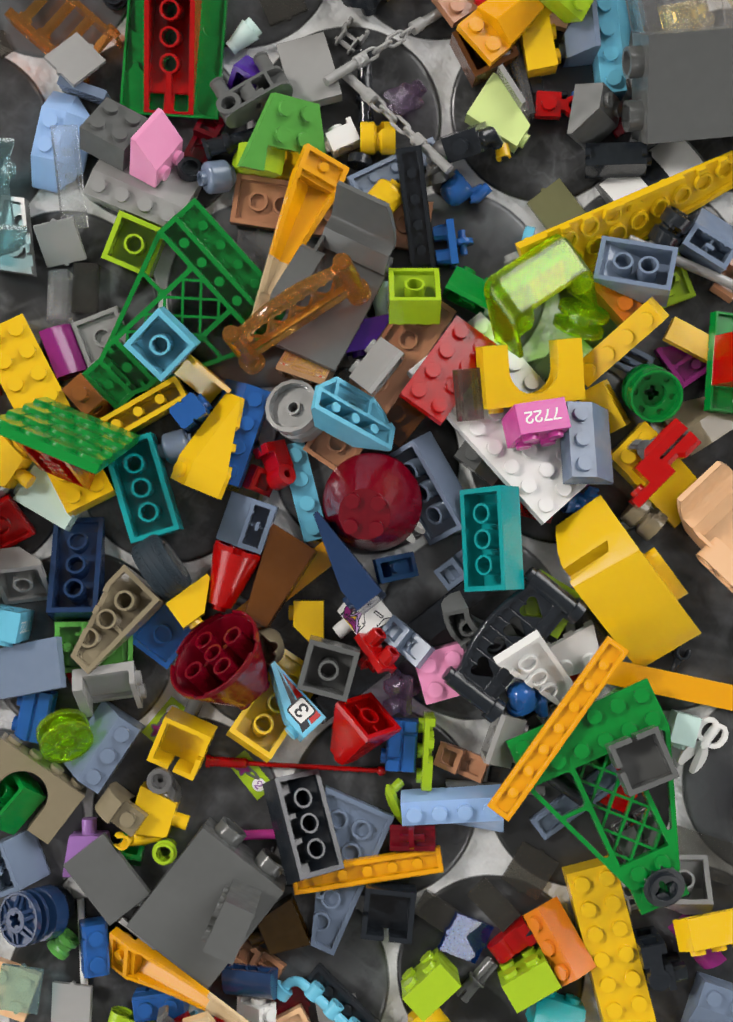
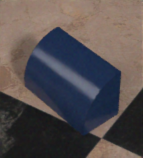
(250, 981)

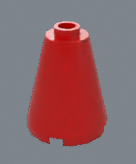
(230, 574)

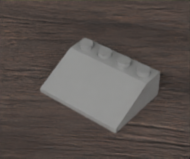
(128, 194)

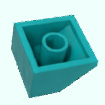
(557, 1009)

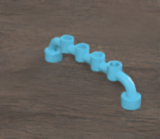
(314, 993)

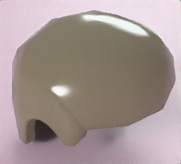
(272, 645)

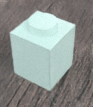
(683, 729)

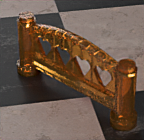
(345, 284)

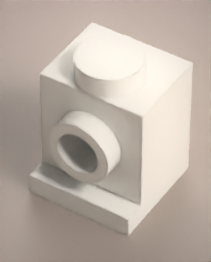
(341, 138)
(256, 1009)

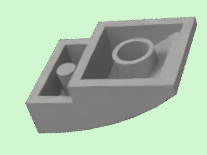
(305, 65)

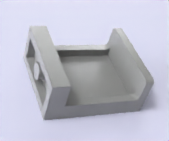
(107, 684)

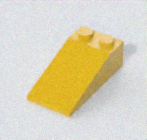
(666, 496)
(261, 724)

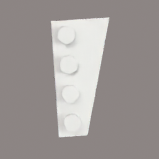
(537, 666)

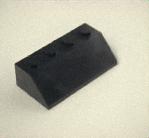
(302, 826)

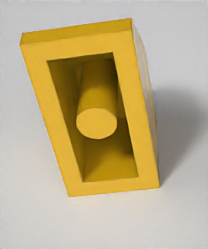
(190, 603)
(308, 617)

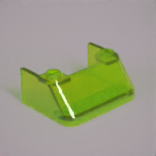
(530, 282)

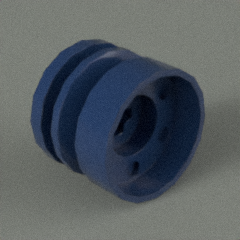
(33, 915)

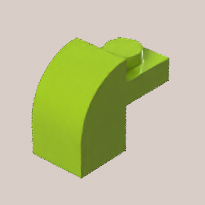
(273, 164)

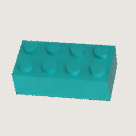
(145, 491)
(491, 539)

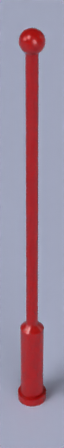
(244, 763)

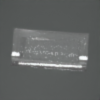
(59, 297)

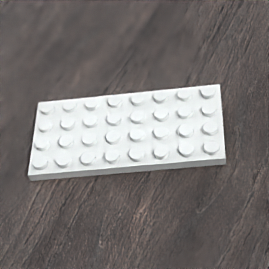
(533, 470)

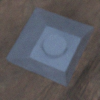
(581, 40)

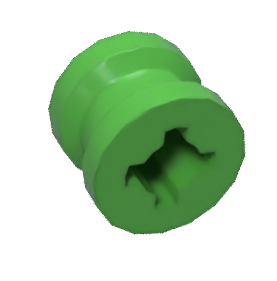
(63, 944)

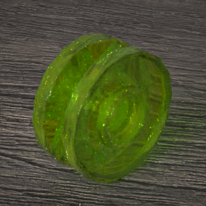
(580, 319)
(64, 735)

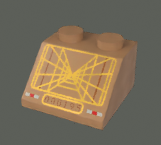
(297, 368)

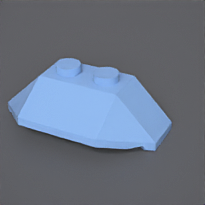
(56, 110)

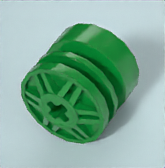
(655, 405)

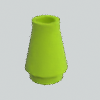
(164, 856)

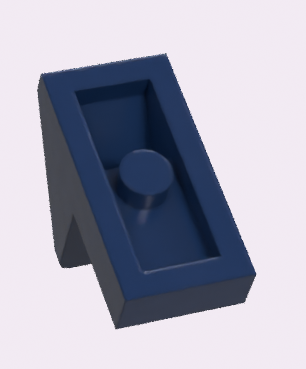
(395, 568)

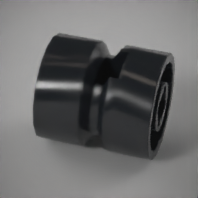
(664, 235)

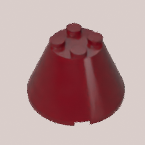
(372, 501)
(222, 662)

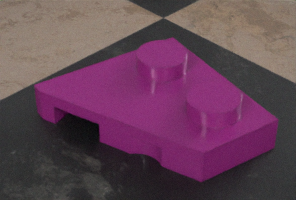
(680, 364)

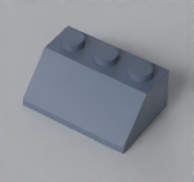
(587, 445)
(113, 737)

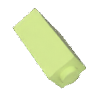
(500, 111)

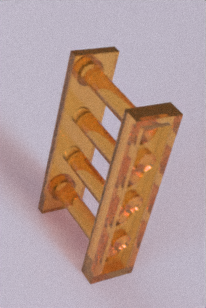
(41, 36)

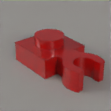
(551, 105)

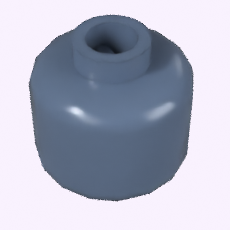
(216, 176)
(173, 444)

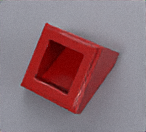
(256, 480)

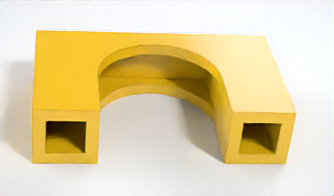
(564, 380)

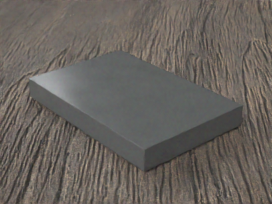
(107, 878)

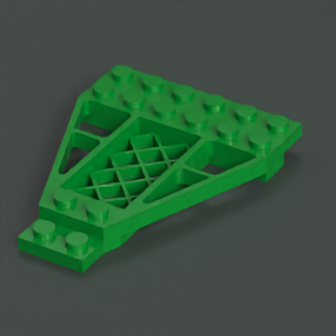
(217, 264)
(604, 722)

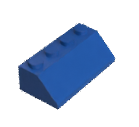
(250, 427)

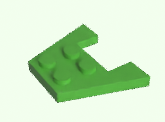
(284, 125)

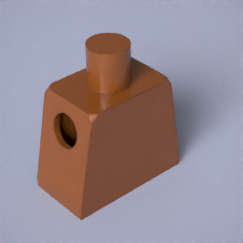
(86, 397)

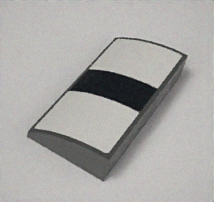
(667, 161)

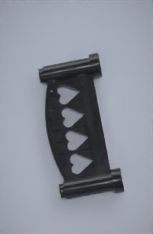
(554, 605)

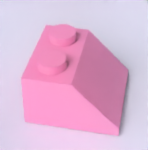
(155, 149)

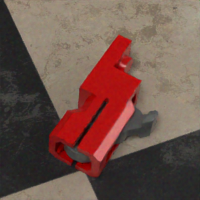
(657, 457)

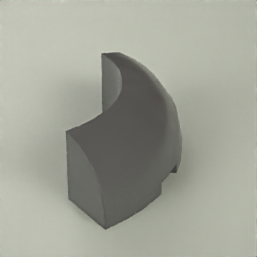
(463, 624)

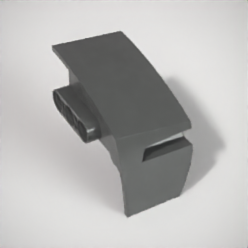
(365, 232)

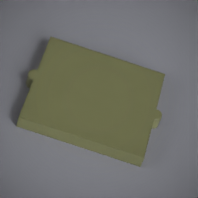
(555, 205)

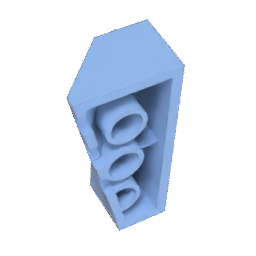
(451, 806)

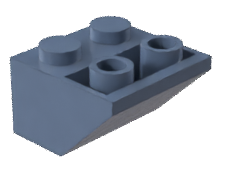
(709, 242)
(247, 523)
(21, 862)

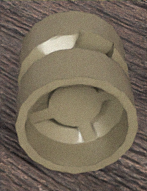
(645, 519)

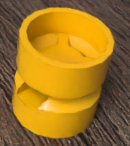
(377, 138)

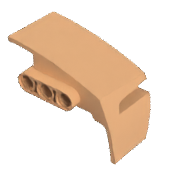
(708, 520)

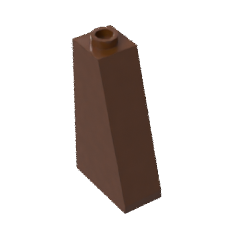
(278, 574)

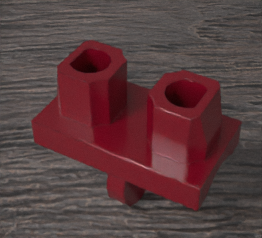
(412, 838)

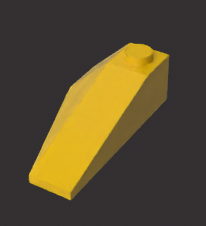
(207, 455)

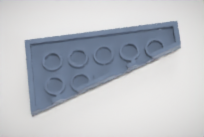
(359, 833)

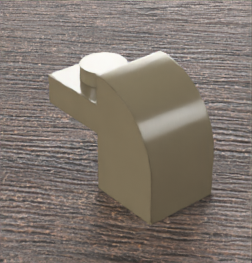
(118, 808)

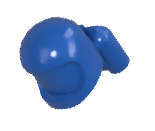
(458, 190)
(524, 700)

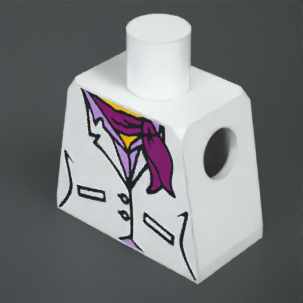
(361, 623)

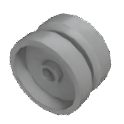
(290, 411)

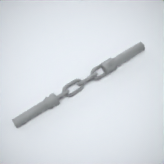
(362, 59)
(371, 98)

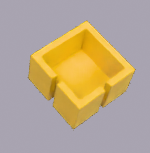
(182, 737)

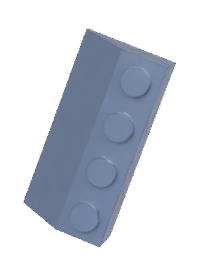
(438, 486)

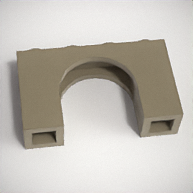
(63, 791)

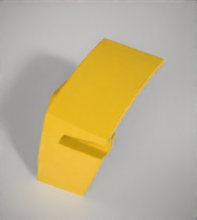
(625, 589)

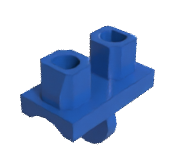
(446, 233)

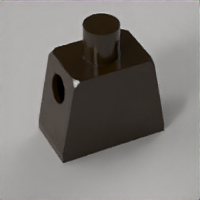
(282, 928)

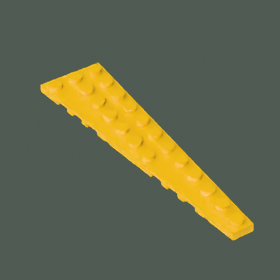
(642, 209)

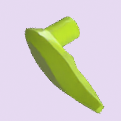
(392, 798)

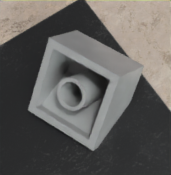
(376, 366)
(494, 748)

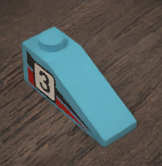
(295, 707)

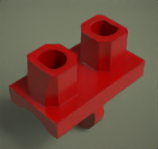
(373, 654)

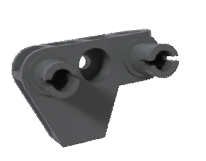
(243, 101)

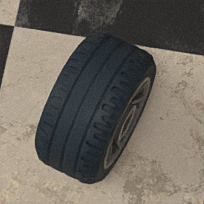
(161, 567)

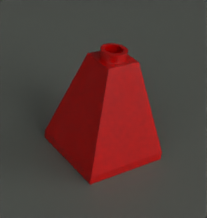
(360, 727)

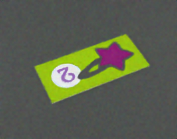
(153, 727)
(251, 776)

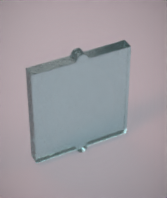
(20, 988)

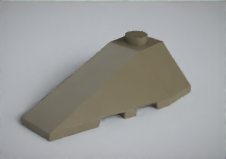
(703, 424)
(119, 613)

